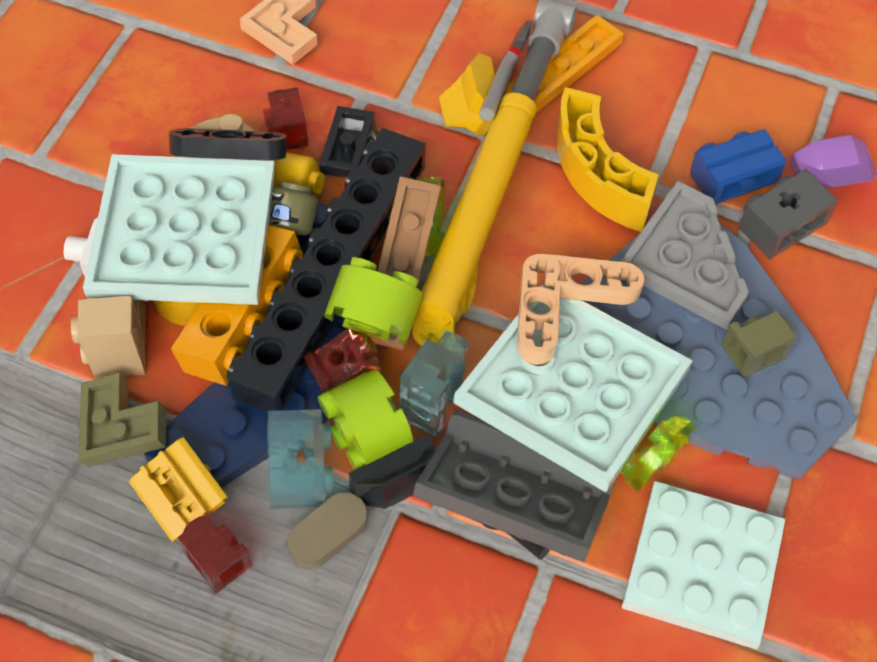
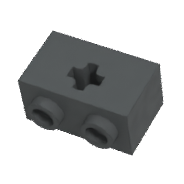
(787, 213)

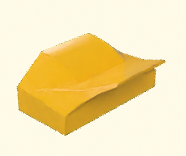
(465, 97)

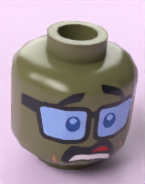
(294, 208)

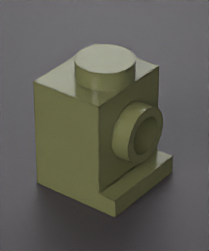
(758, 342)

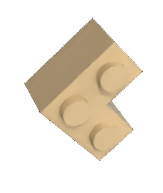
(111, 335)

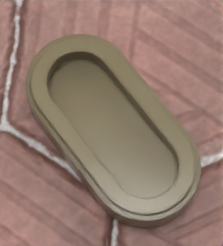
(327, 530)

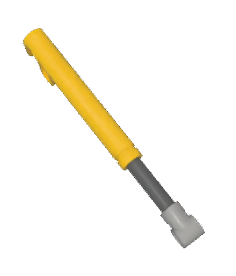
(454, 272)

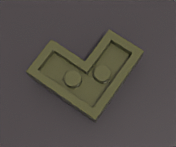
(111, 428)

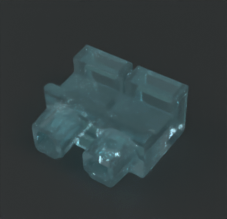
(432, 381)

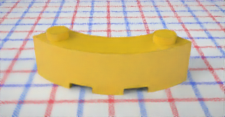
(597, 174)

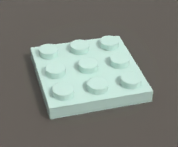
(704, 565)

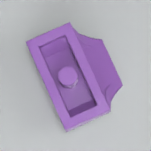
(836, 161)

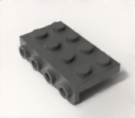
(511, 488)

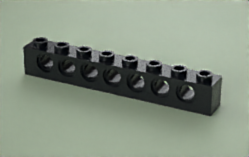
(360, 210)

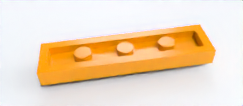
(575, 58)

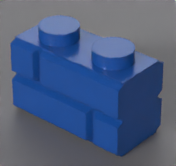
(737, 165)

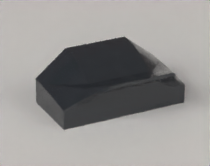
(347, 141)
(391, 476)

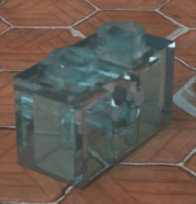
(298, 432)

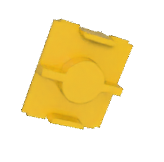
(177, 488)

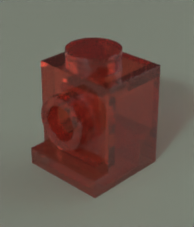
(287, 117)
(358, 354)
(214, 552)

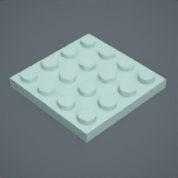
(181, 230)
(587, 401)

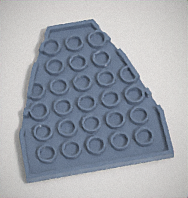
(774, 417)

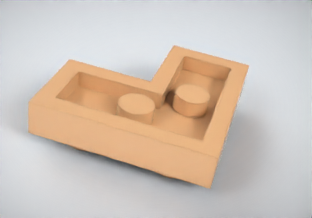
(277, 27)

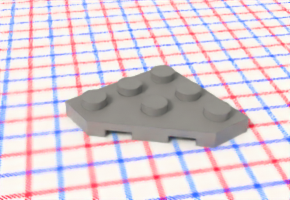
(690, 257)

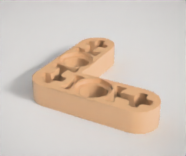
(559, 285)

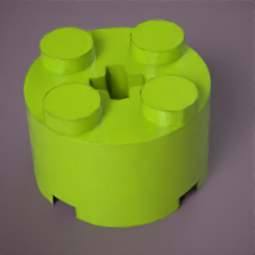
(375, 301)
(365, 418)

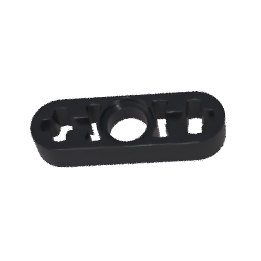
(227, 144)

